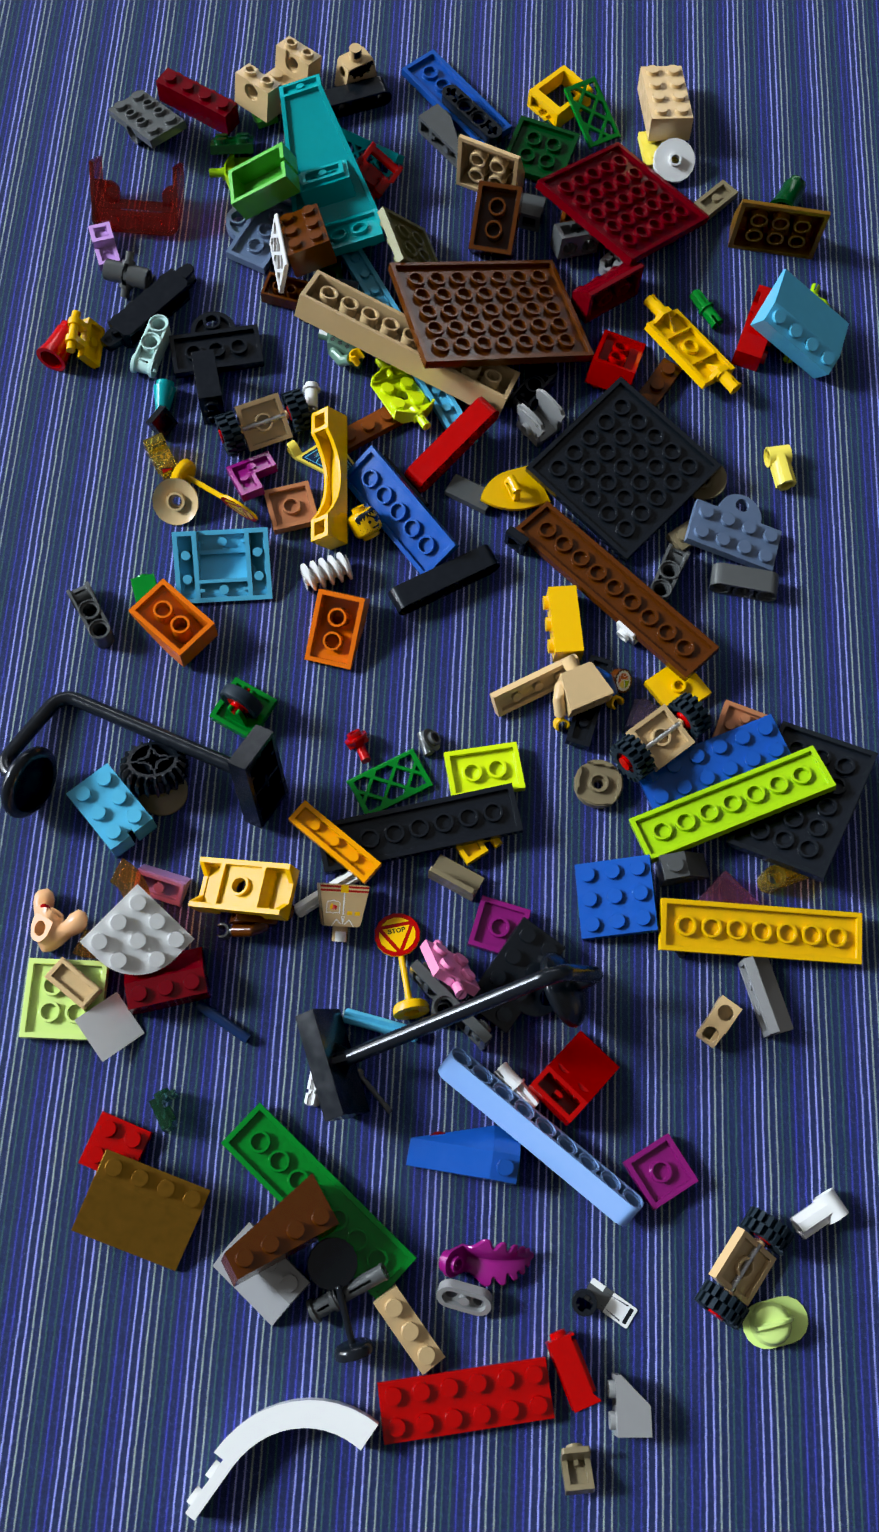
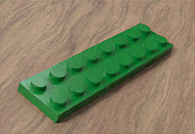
(285, 1163)

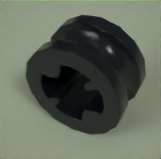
(586, 1311)

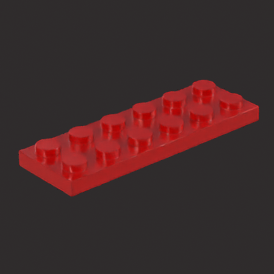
(465, 1400)

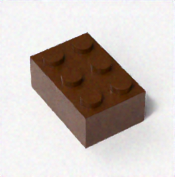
(496, 219)
(307, 240)

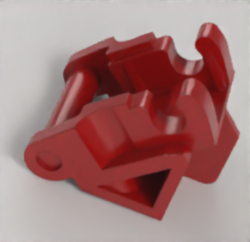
(374, 178)

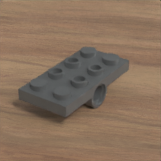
(146, 119)
(442, 996)

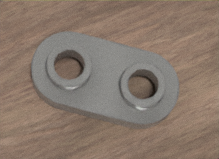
(464, 1297)

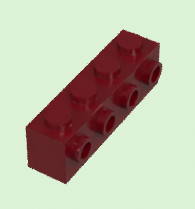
(198, 101)

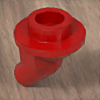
(357, 740)

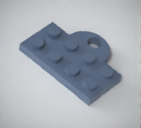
(253, 236)
(733, 532)

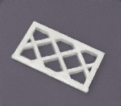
(279, 253)

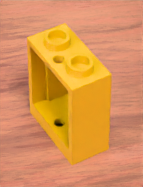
(545, 107)

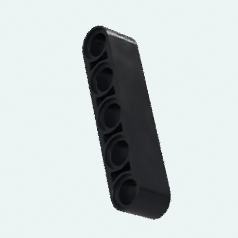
(359, 96)
(443, 580)

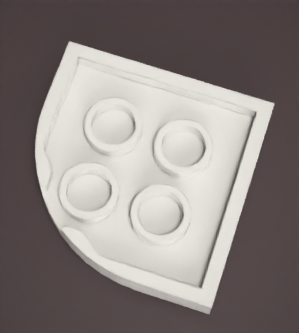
(137, 936)

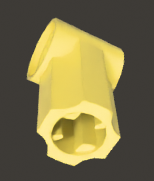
(779, 461)

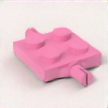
(450, 968)

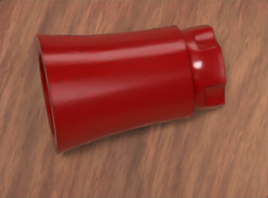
(53, 351)

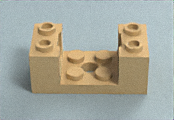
(260, 92)

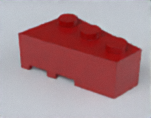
(752, 344)

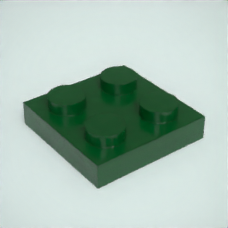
(238, 144)

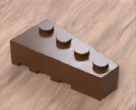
(286, 1229)

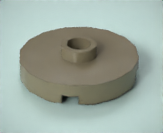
(603, 773)

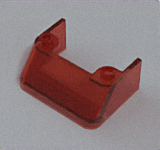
(136, 215)

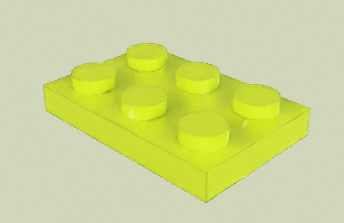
(484, 768)

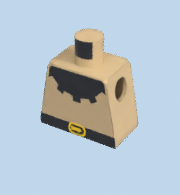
(354, 66)

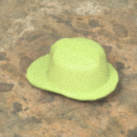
(775, 1322)

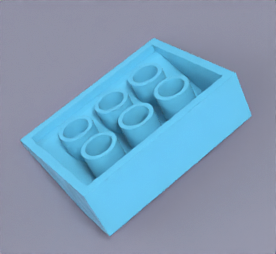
(801, 326)

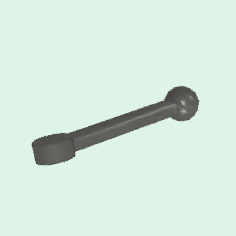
(387, 1108)

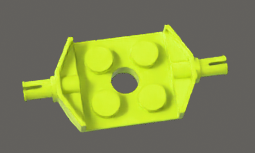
(393, 383)

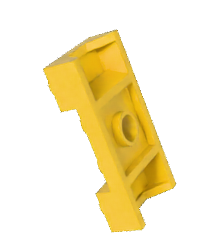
(267, 889)

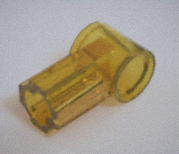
(782, 876)

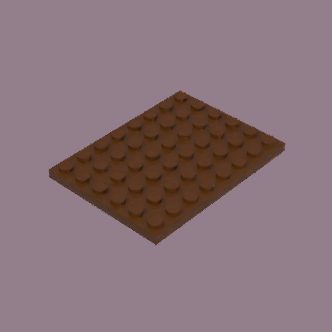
(489, 313)

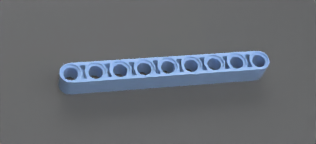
(541, 1137)

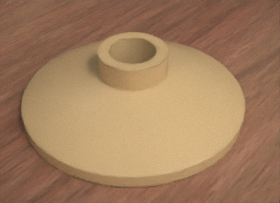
(164, 502)

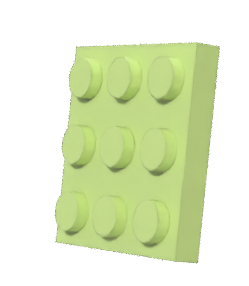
(47, 1010)

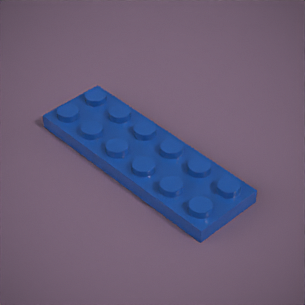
(429, 77)
(400, 511)
(715, 761)

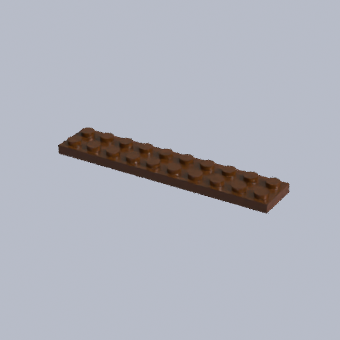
(617, 591)

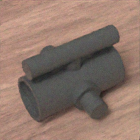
(127, 274)

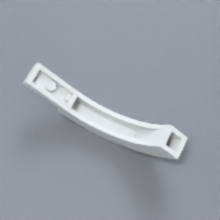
(297, 1413)

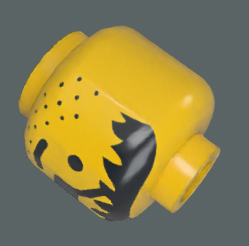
(364, 522)

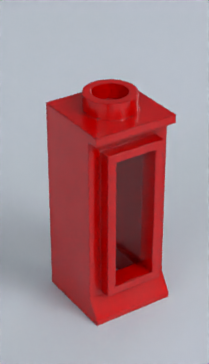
(572, 1370)

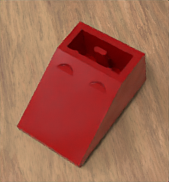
(573, 1078)

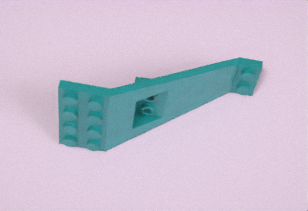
(327, 168)

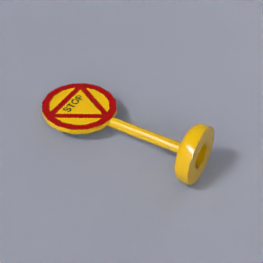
(186, 470)
(396, 937)

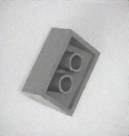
(270, 1290)

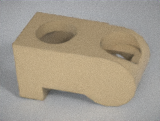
(718, 1021)

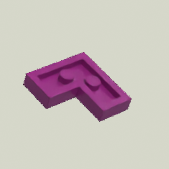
(247, 473)

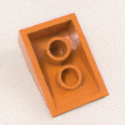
(174, 622)
(336, 628)

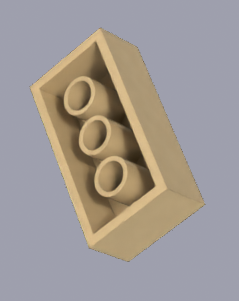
(665, 103)

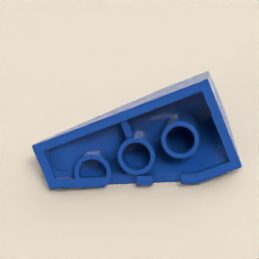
(472, 1153)

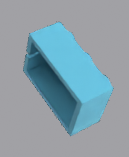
(111, 810)

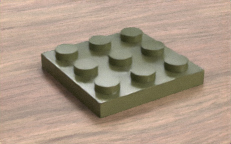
(406, 239)

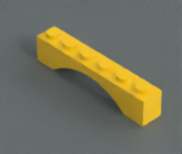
(330, 436)

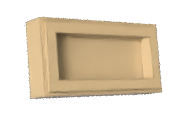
(73, 983)

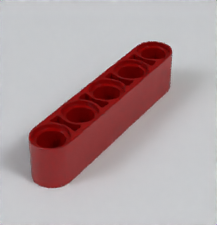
(451, 444)

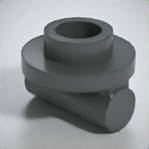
(429, 741)

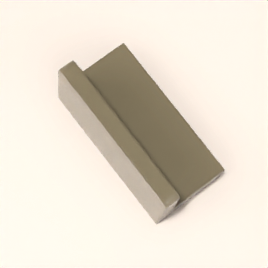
(455, 877)

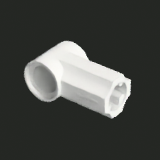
(824, 1210)

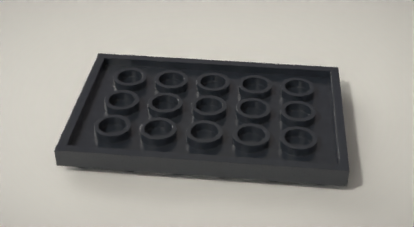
(811, 832)

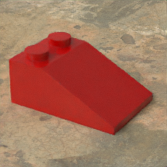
(614, 358)

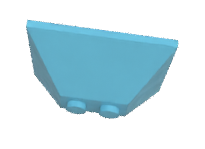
(223, 565)

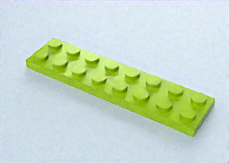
(732, 803)

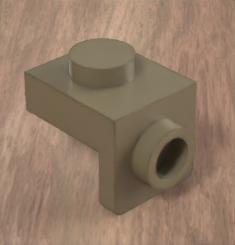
(577, 1469)

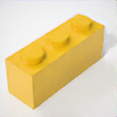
(563, 622)

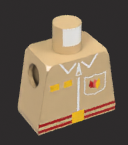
(341, 907)

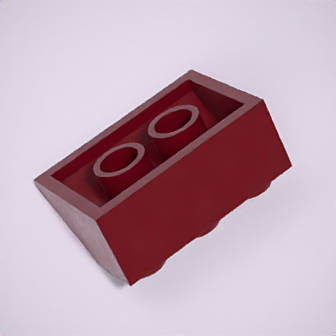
(607, 291)
(175, 984)

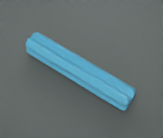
(371, 1022)

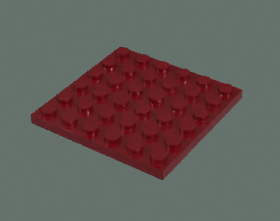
(622, 203)

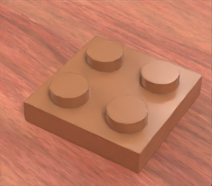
(290, 507)

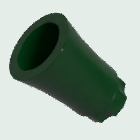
(791, 192)

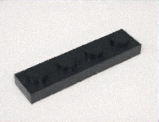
(584, 723)

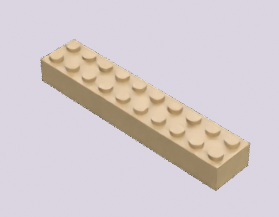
(387, 336)

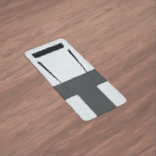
(611, 1303)

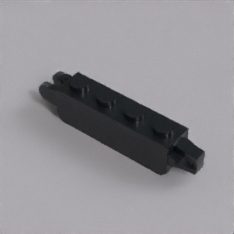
(161, 298)

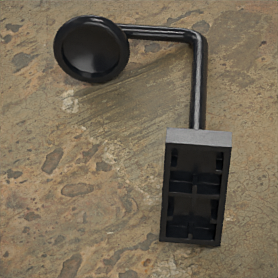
(32, 774)
(334, 1061)

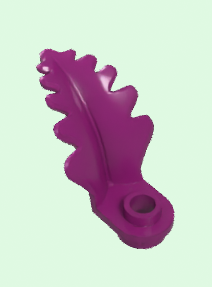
(485, 1261)

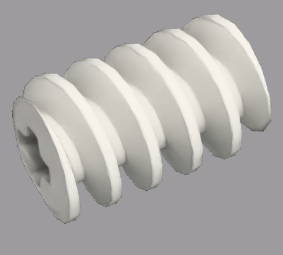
(326, 571)

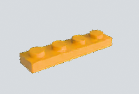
(335, 842)

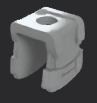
(543, 422)

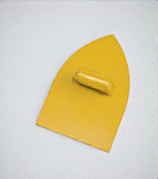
(514, 491)

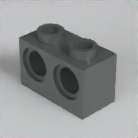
(572, 240)

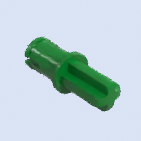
(706, 308)

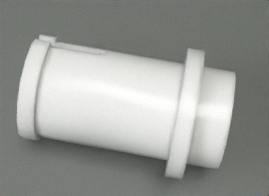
(311, 392)

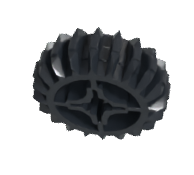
(139, 772)

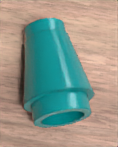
(164, 393)

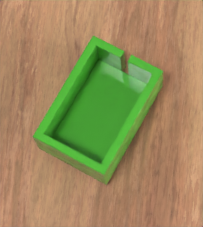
(264, 181)

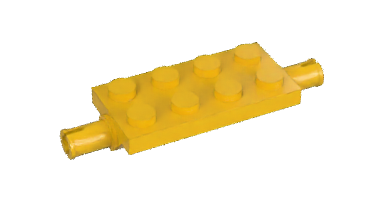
(689, 347)

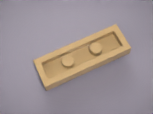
(409, 1329)

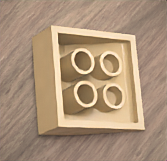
(486, 163)

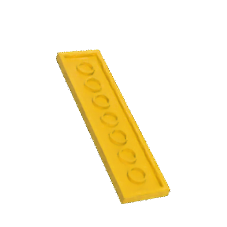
(760, 931)

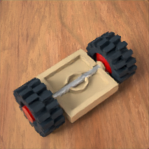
(263, 421)
(661, 737)
(743, 1266)

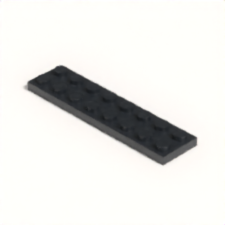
(432, 825)

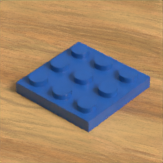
(616, 898)

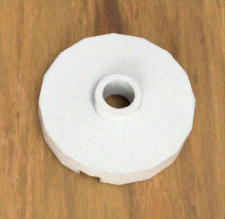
(663, 162)

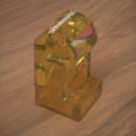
(160, 455)

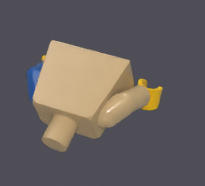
(581, 690)

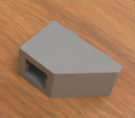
(630, 1412)

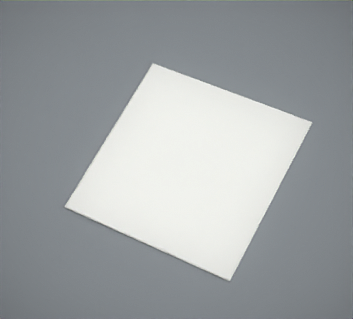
(109, 1026)

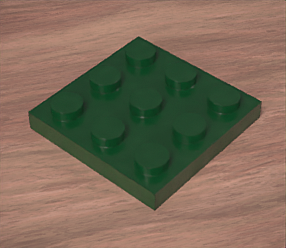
(542, 147)

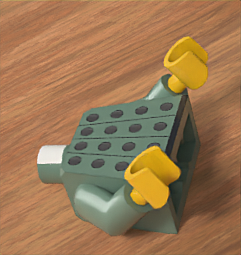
(342, 352)

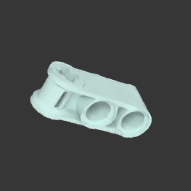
(151, 346)

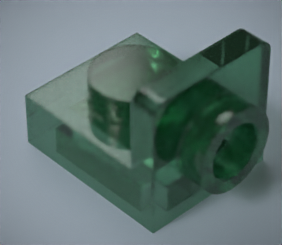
(164, 1114)

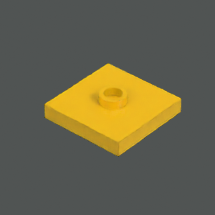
(667, 686)

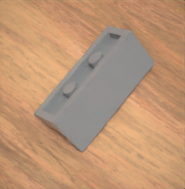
(765, 996)

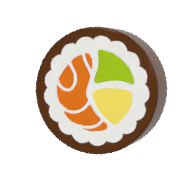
(622, 679)

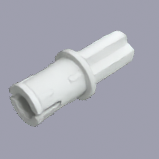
(516, 1084)

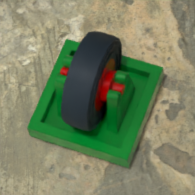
(242, 707)

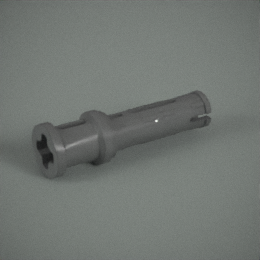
(329, 1302)

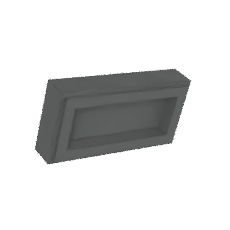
(467, 493)

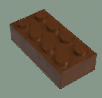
(288, 299)

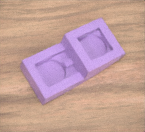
(103, 243)

